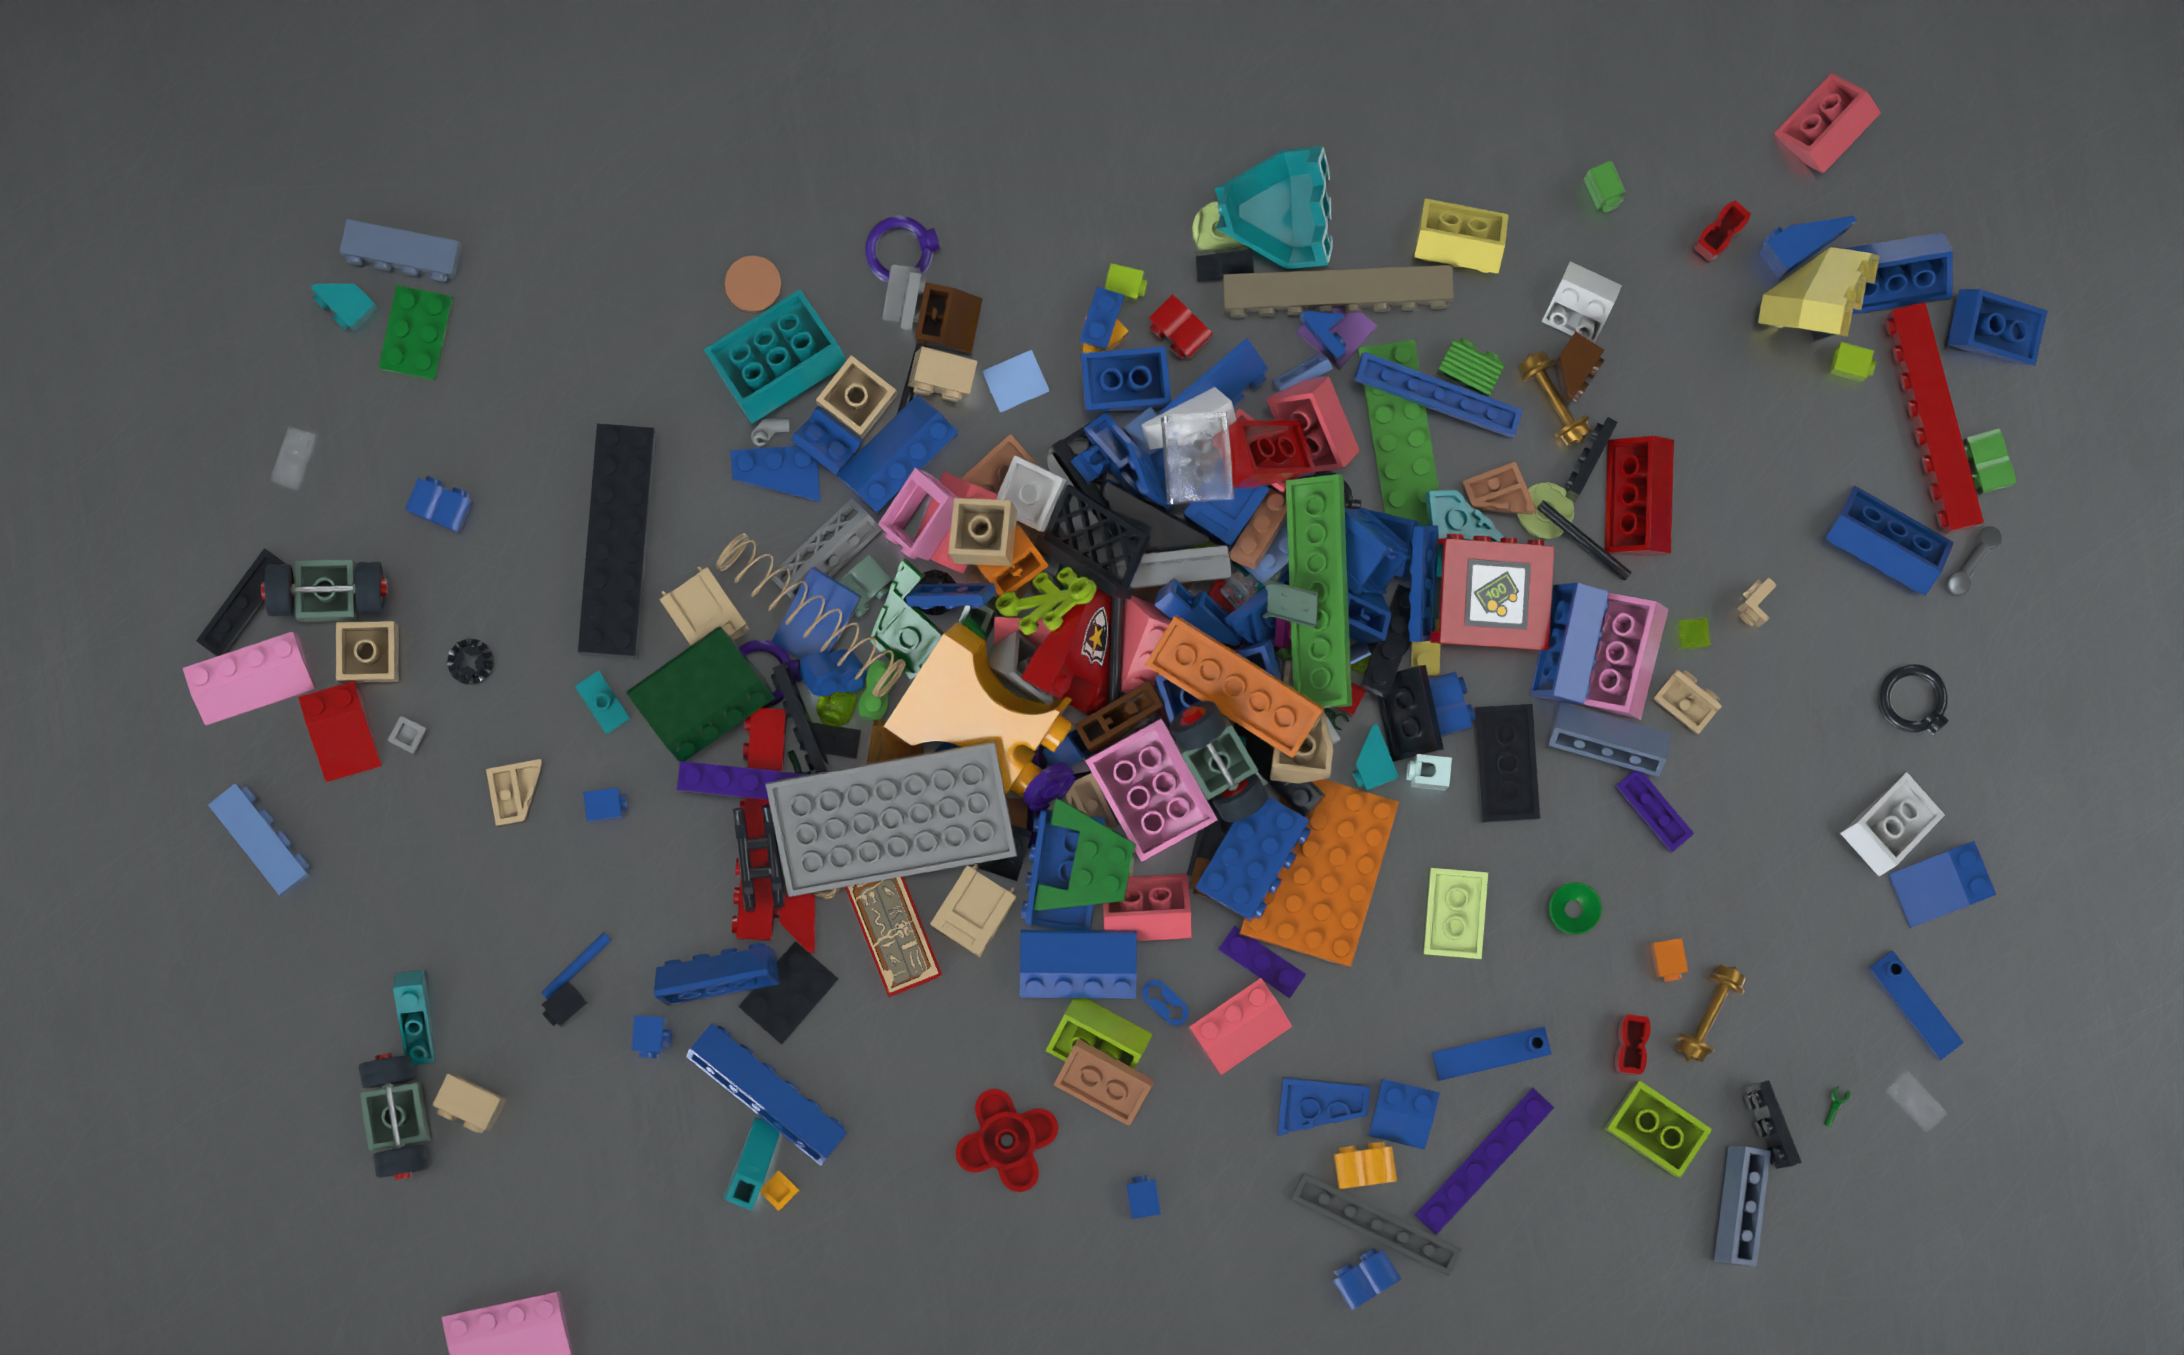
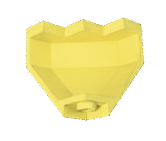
(1821, 292)

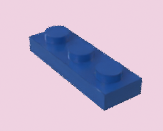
(951, 595)

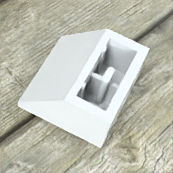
(1581, 302)

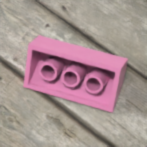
(249, 678)

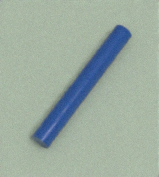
(584, 958)

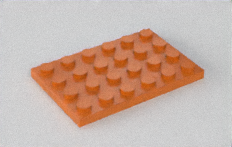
(1331, 878)

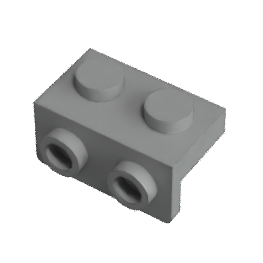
(902, 295)

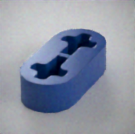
(1170, 997)

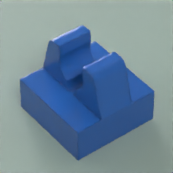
(1091, 463)

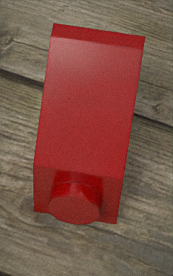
(799, 919)

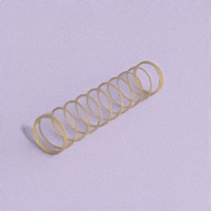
(726, 553)

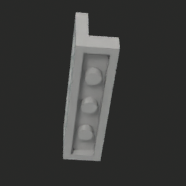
(831, 554)
(1183, 565)

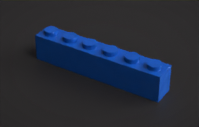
(766, 1093)

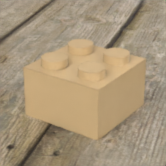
(942, 374)
(856, 397)
(982, 531)
(367, 652)
(468, 1102)

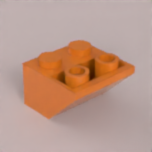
(1025, 565)

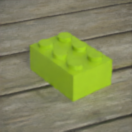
(1658, 1129)

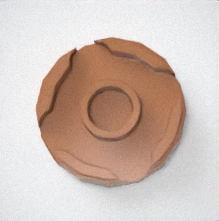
(753, 284)

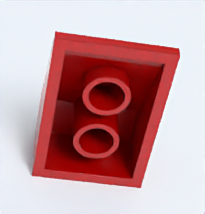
(1268, 452)
(340, 731)

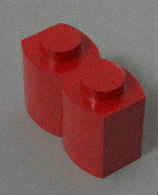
(1719, 234)
(1180, 328)
(1633, 1036)

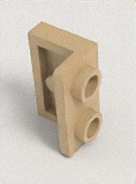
(1749, 609)
(1688, 701)

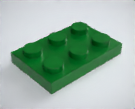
(415, 332)

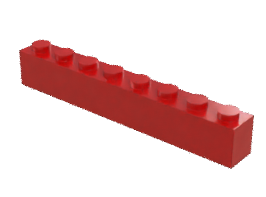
(1934, 417)
(763, 752)

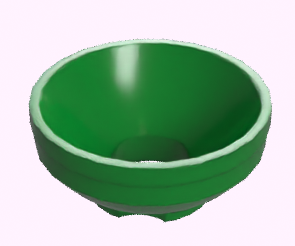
(1588, 900)

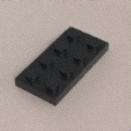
(1507, 763)

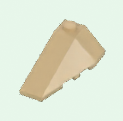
(1314, 756)

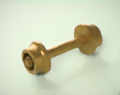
(1535, 367)
(1728, 980)

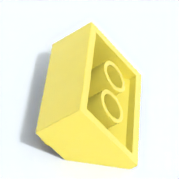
(1461, 236)

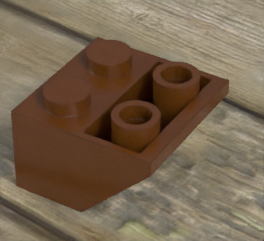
(948, 318)
(1574, 364)

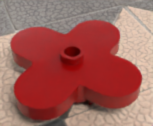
(999, 1118)

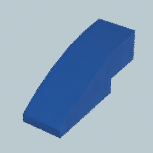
(1113, 446)
(1198, 610)

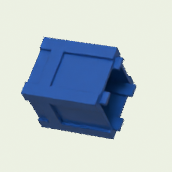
(1226, 518)
(1371, 552)

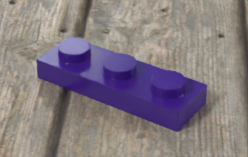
(1654, 810)
(1262, 962)

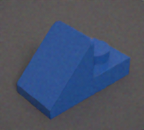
(1320, 326)

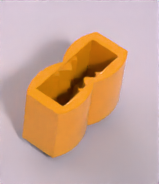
(1364, 1167)

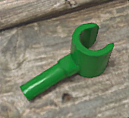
(1836, 1103)

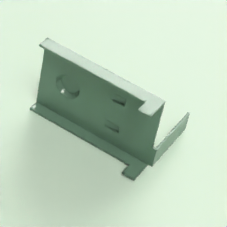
(1291, 602)

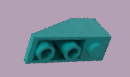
(414, 1016)
(752, 1165)

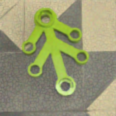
(1079, 591)

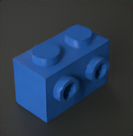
(651, 1036)

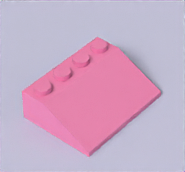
(1626, 655)
(1151, 789)
(511, 1328)

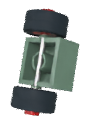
(324, 590)
(1218, 761)
(394, 1116)

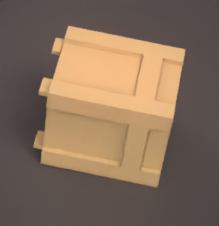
(701, 607)
(973, 911)

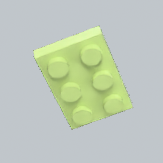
(1455, 913)

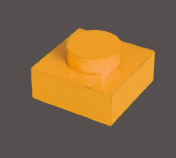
(779, 1190)

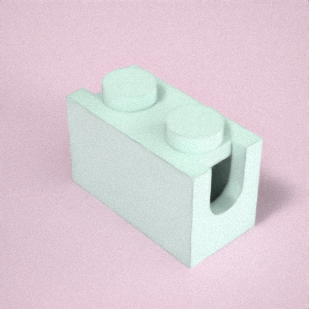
(1429, 772)

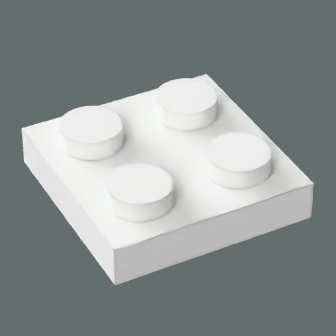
(1032, 492)

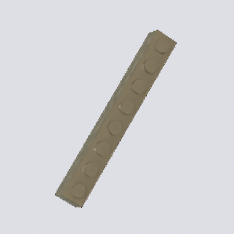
(1338, 289)

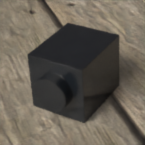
(564, 1005)

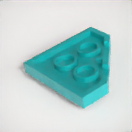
(1456, 516)

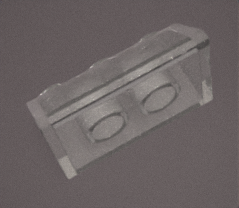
(1197, 458)

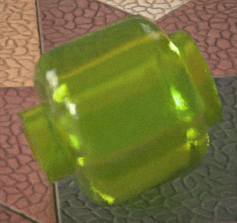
(836, 708)

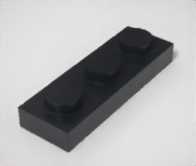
(1589, 458)

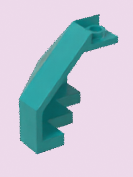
(1281, 208)

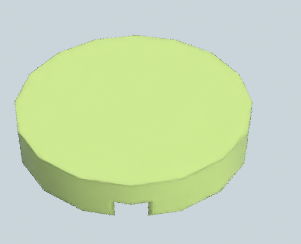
(1205, 231)
(1539, 525)

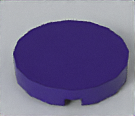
(1048, 785)

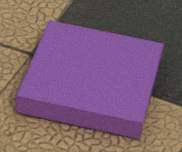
(1353, 331)

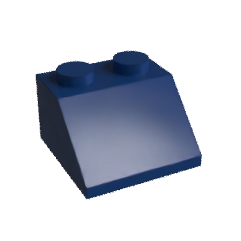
(1403, 1114)

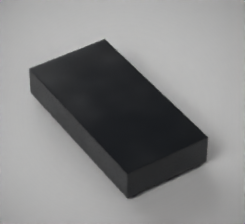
(1218, 262)

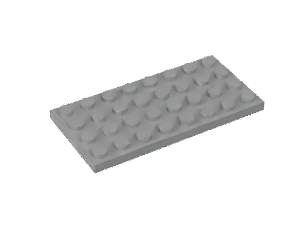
(891, 819)

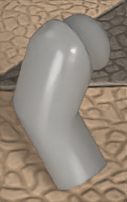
(766, 429)

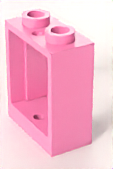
(905, 505)

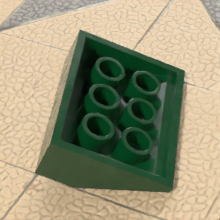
(700, 694)

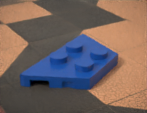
(1248, 619)

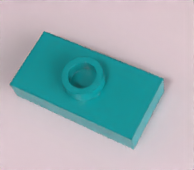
(602, 702)

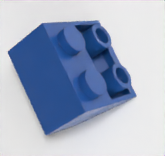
(1368, 617)

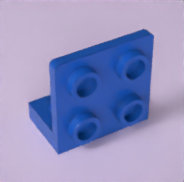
(1150, 473)

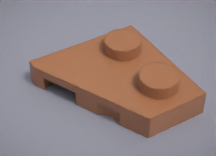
(1500, 491)

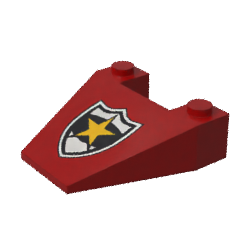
(1077, 656)

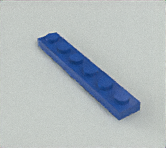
(1438, 395)

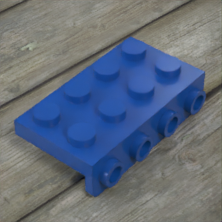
(1253, 858)
(1052, 866)

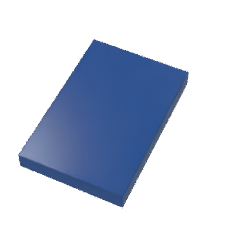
(836, 597)

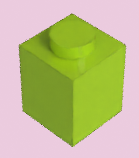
(1126, 282)
(1852, 362)

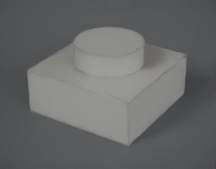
(407, 734)

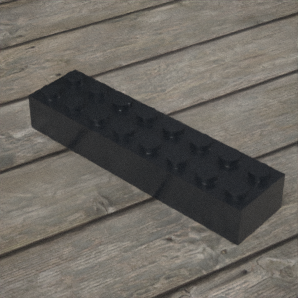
(617, 541)

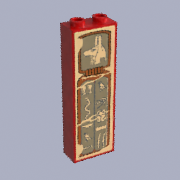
(894, 934)

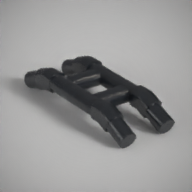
(747, 872)

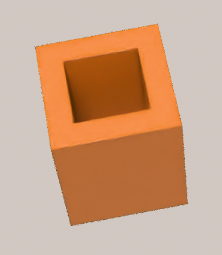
(1669, 959)

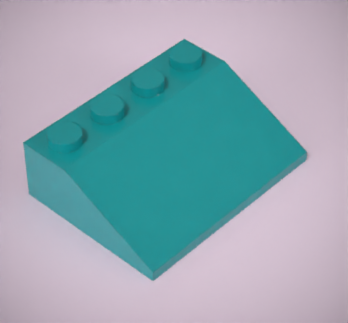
(776, 356)

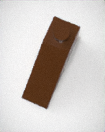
(1118, 717)

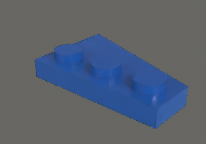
(778, 469)
(1318, 1102)

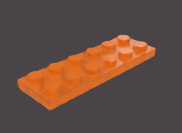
(1235, 685)

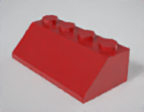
(1639, 496)

